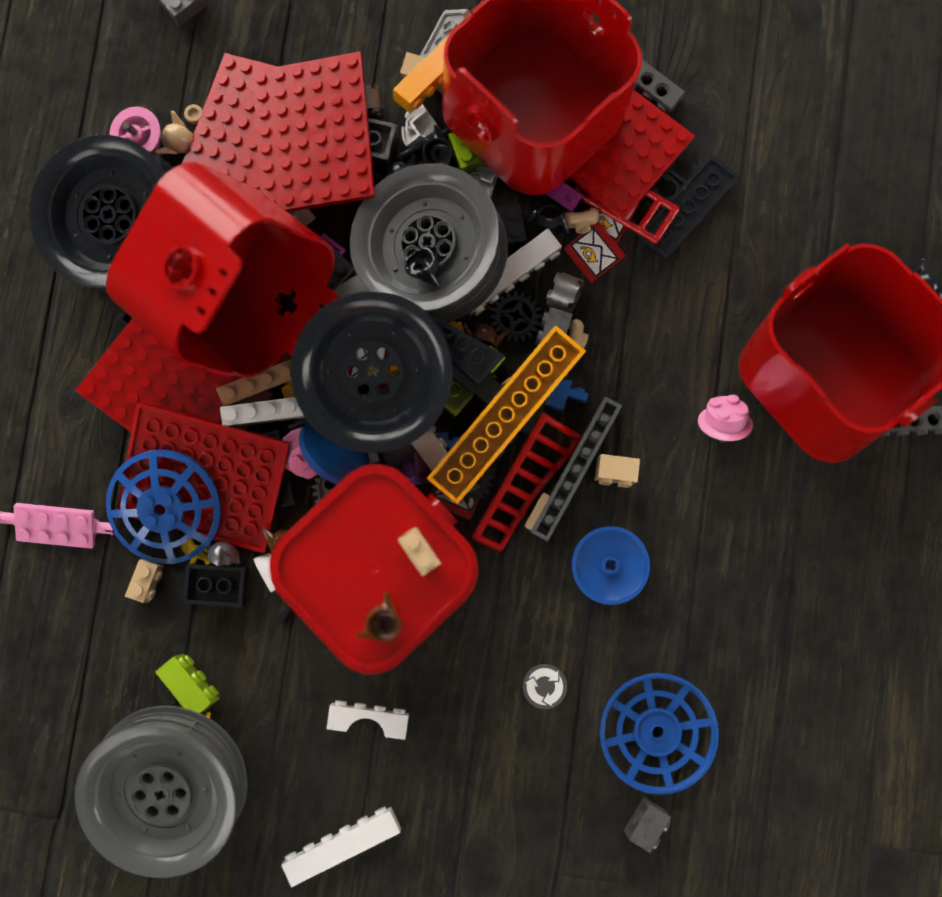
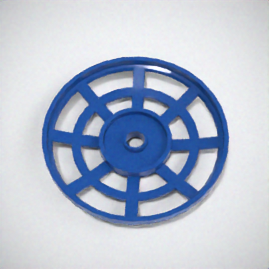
(172, 502)
(667, 741)

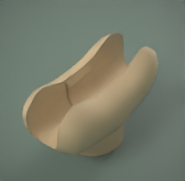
(582, 220)
(576, 332)

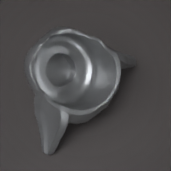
(223, 554)

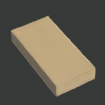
(536, 511)

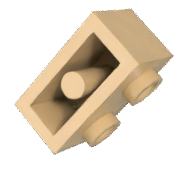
(144, 581)

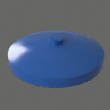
(327, 458)
(610, 565)

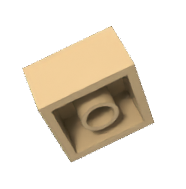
(616, 469)

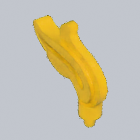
(189, 546)

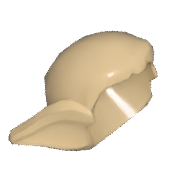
(175, 137)

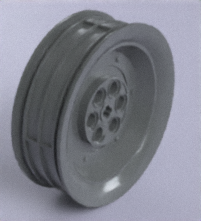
(448, 202)
(122, 818)

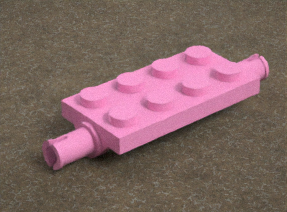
(55, 525)

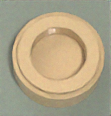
(192, 114)

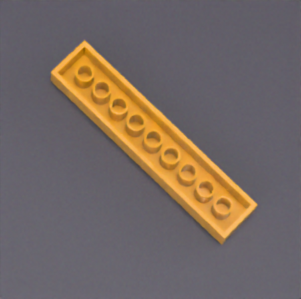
(506, 414)

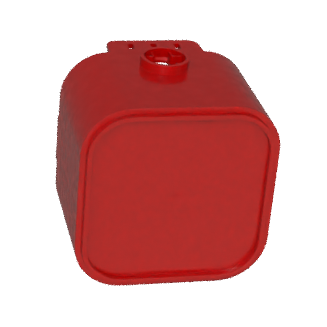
(539, 85)
(211, 272)
(847, 352)
(349, 555)

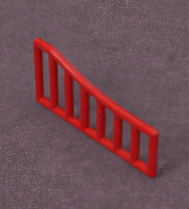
(639, 229)
(517, 469)

